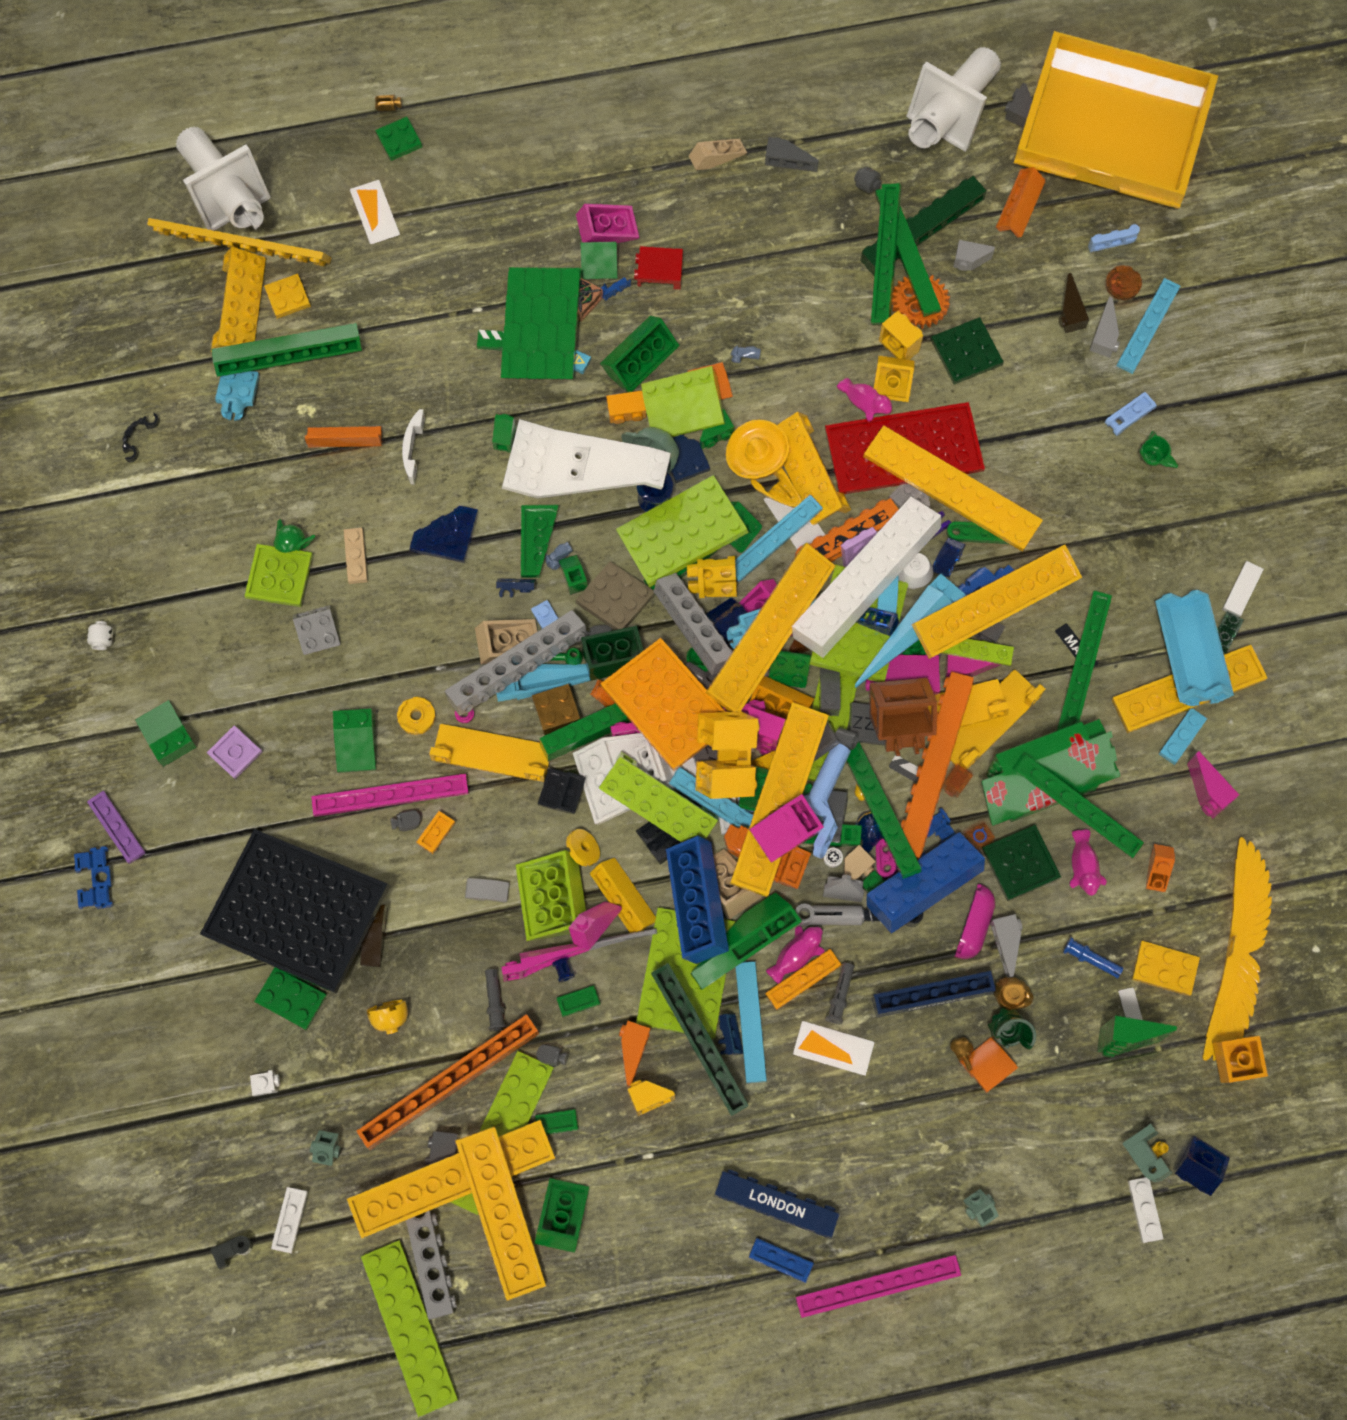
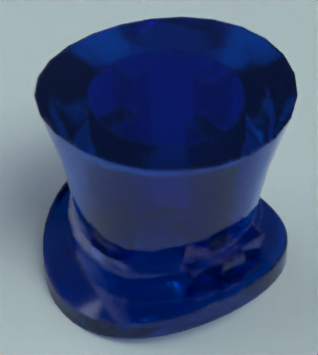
(651, 497)

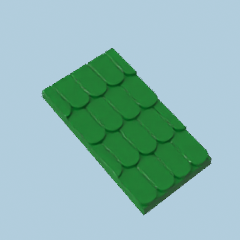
(540, 323)

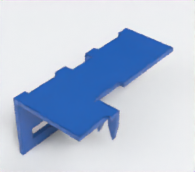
(616, 287)

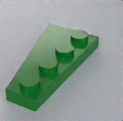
(536, 532)

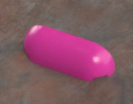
(976, 923)

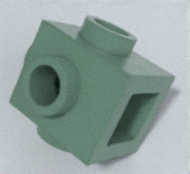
(325, 1152)
(980, 1208)

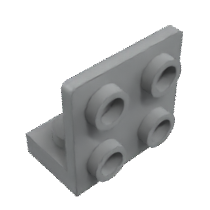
(316, 630)

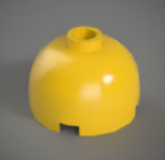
(388, 1016)

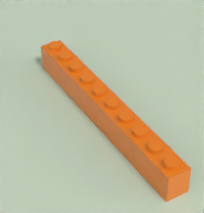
(936, 761)
(447, 1082)

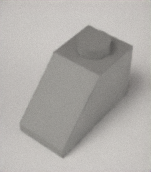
(971, 255)

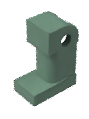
(1145, 1156)

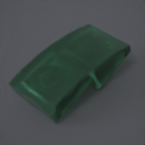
(1228, 630)

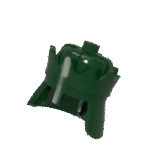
(1011, 1029)

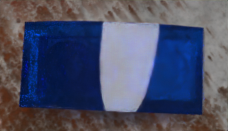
(948, 556)

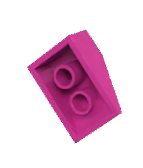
(607, 223)
(1210, 786)

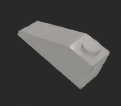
(1107, 332)
(1007, 938)

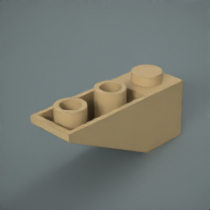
(714, 153)

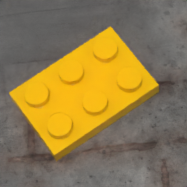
(1165, 968)

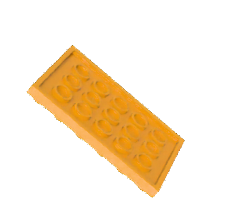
(662, 702)

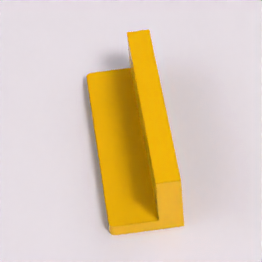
(621, 892)

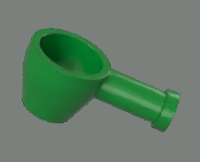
(568, 659)

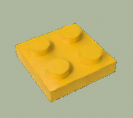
(287, 296)

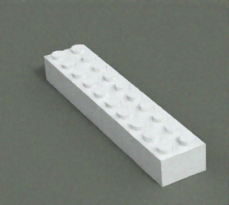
(866, 577)

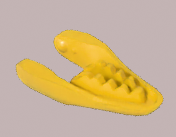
(782, 492)

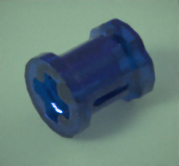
(563, 970)

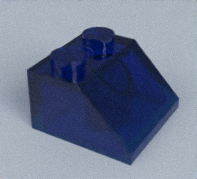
(726, 616)
(1202, 1166)

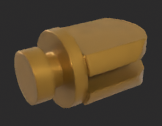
(387, 103)

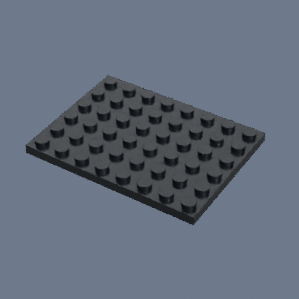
(295, 910)

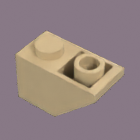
(858, 864)

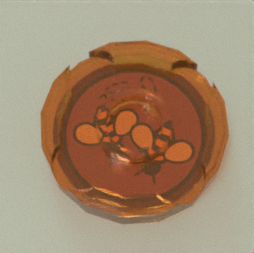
(1123, 282)

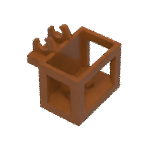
(902, 713)

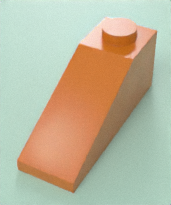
(633, 1044)

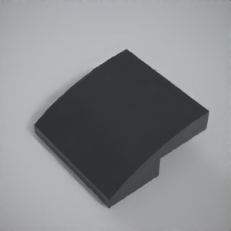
(561, 791)
(656, 841)

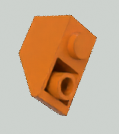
(1160, 867)

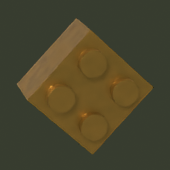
(555, 708)

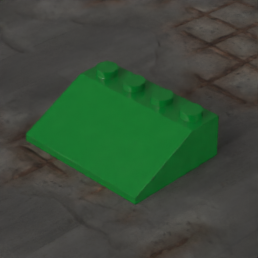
(1129, 1034)

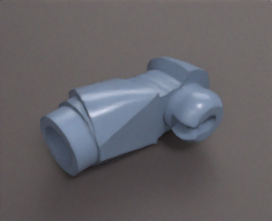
(745, 352)
(559, 553)

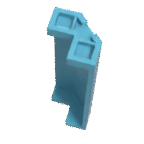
(1194, 648)

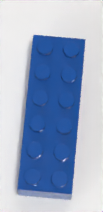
(941, 873)
(697, 900)

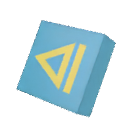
(581, 362)

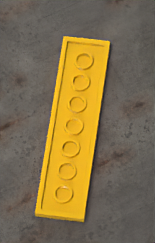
(1160, 698)
(500, 1213)

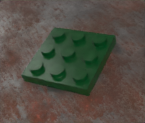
(967, 350)
(1021, 863)

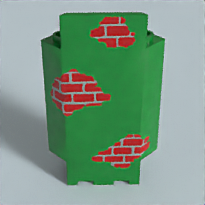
(1074, 754)

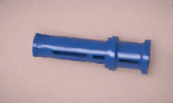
(1084, 954)

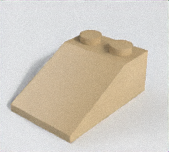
(501, 635)
(732, 897)

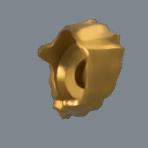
(1013, 993)

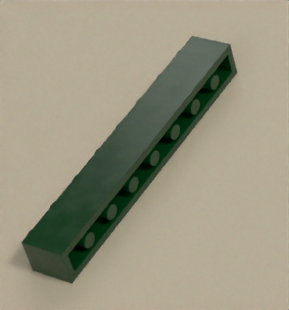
(936, 216)
(699, 1039)

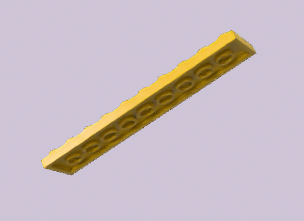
(231, 240)
(953, 488)
(996, 601)
(770, 629)
(782, 784)
(441, 1182)

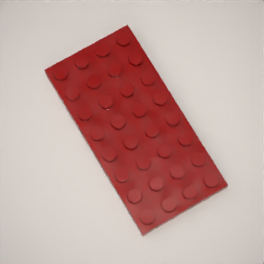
(941, 430)

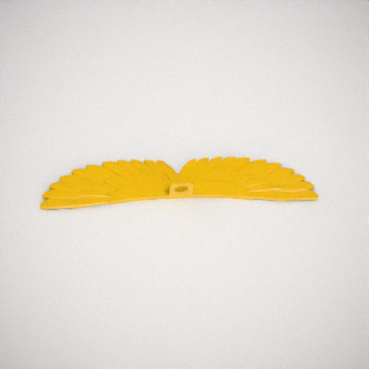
(1240, 975)

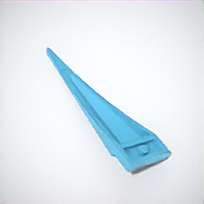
(935, 597)
(543, 679)

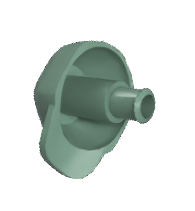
(656, 439)

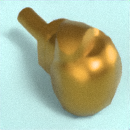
(962, 1050)

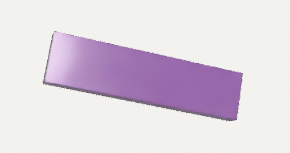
(116, 827)

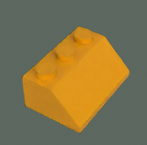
(779, 697)

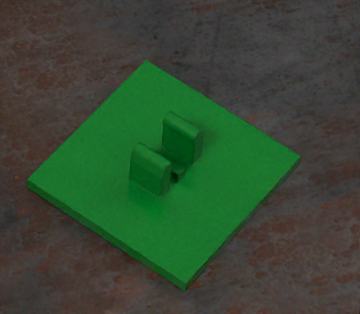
(599, 260)

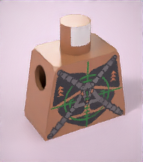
(588, 298)

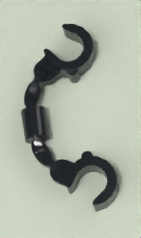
(129, 431)

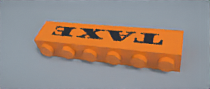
(876, 517)

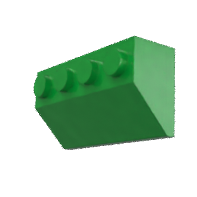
(640, 353)

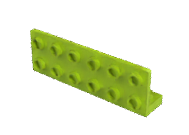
(656, 801)

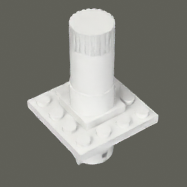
(951, 104)
(222, 186)

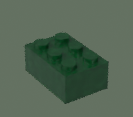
(610, 651)

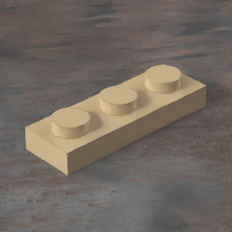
(355, 555)

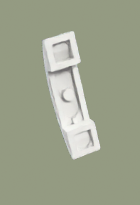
(415, 426)

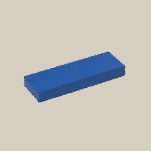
(781, 1260)

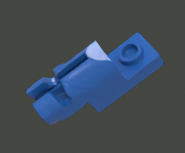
(982, 578)

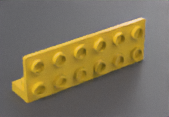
(241, 298)
(808, 470)
(984, 703)
(979, 737)
(489, 753)

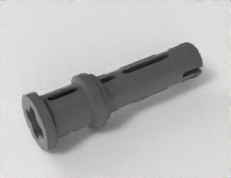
(838, 1002)
(495, 1009)

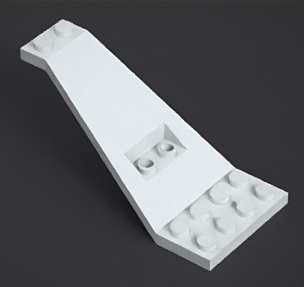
(545, 458)
(599, 757)

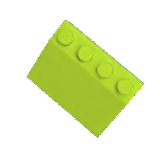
(684, 402)
(550, 895)

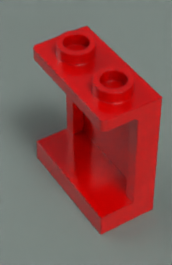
(659, 266)

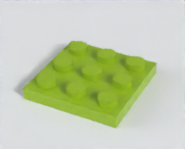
(278, 576)

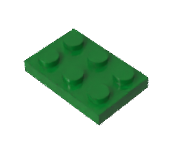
(290, 998)

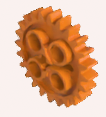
(907, 304)

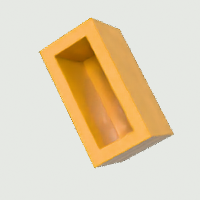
(626, 407)

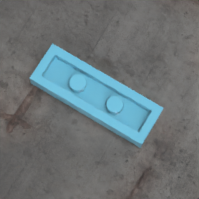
(1182, 736)

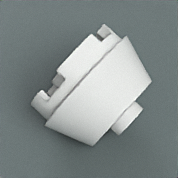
(917, 572)

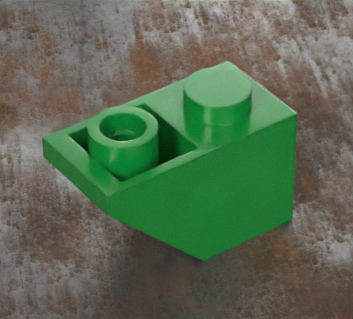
(503, 432)
(712, 435)
(573, 574)

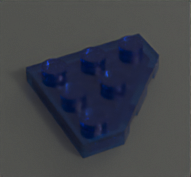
(447, 535)

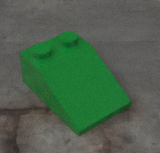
(165, 733)
(354, 740)
(561, 1215)

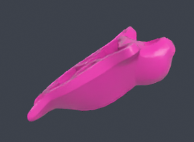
(865, 398)
(1085, 864)
(797, 952)

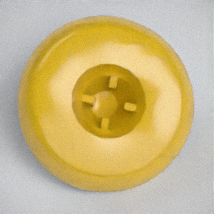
(757, 449)

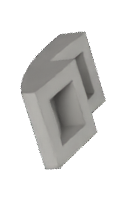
(486, 890)

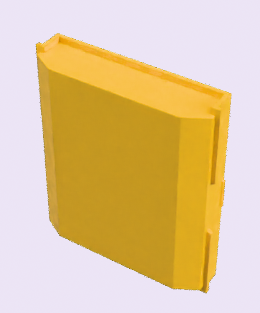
(1116, 119)

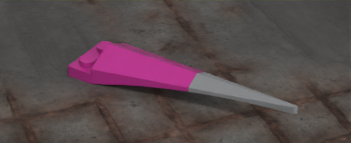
(540, 959)

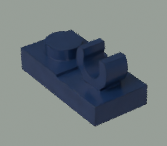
(523, 585)
(729, 1029)

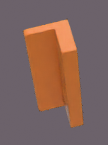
(1021, 201)
(344, 436)

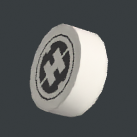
(833, 857)

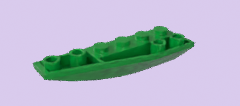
(748, 936)

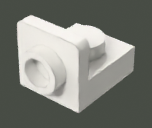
(264, 1083)

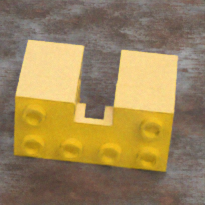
(732, 772)

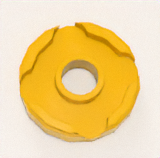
(418, 726)
(582, 838)

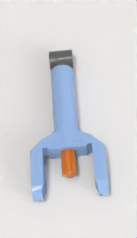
(824, 785)

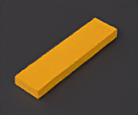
(803, 979)

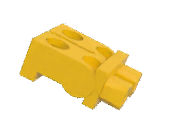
(715, 577)

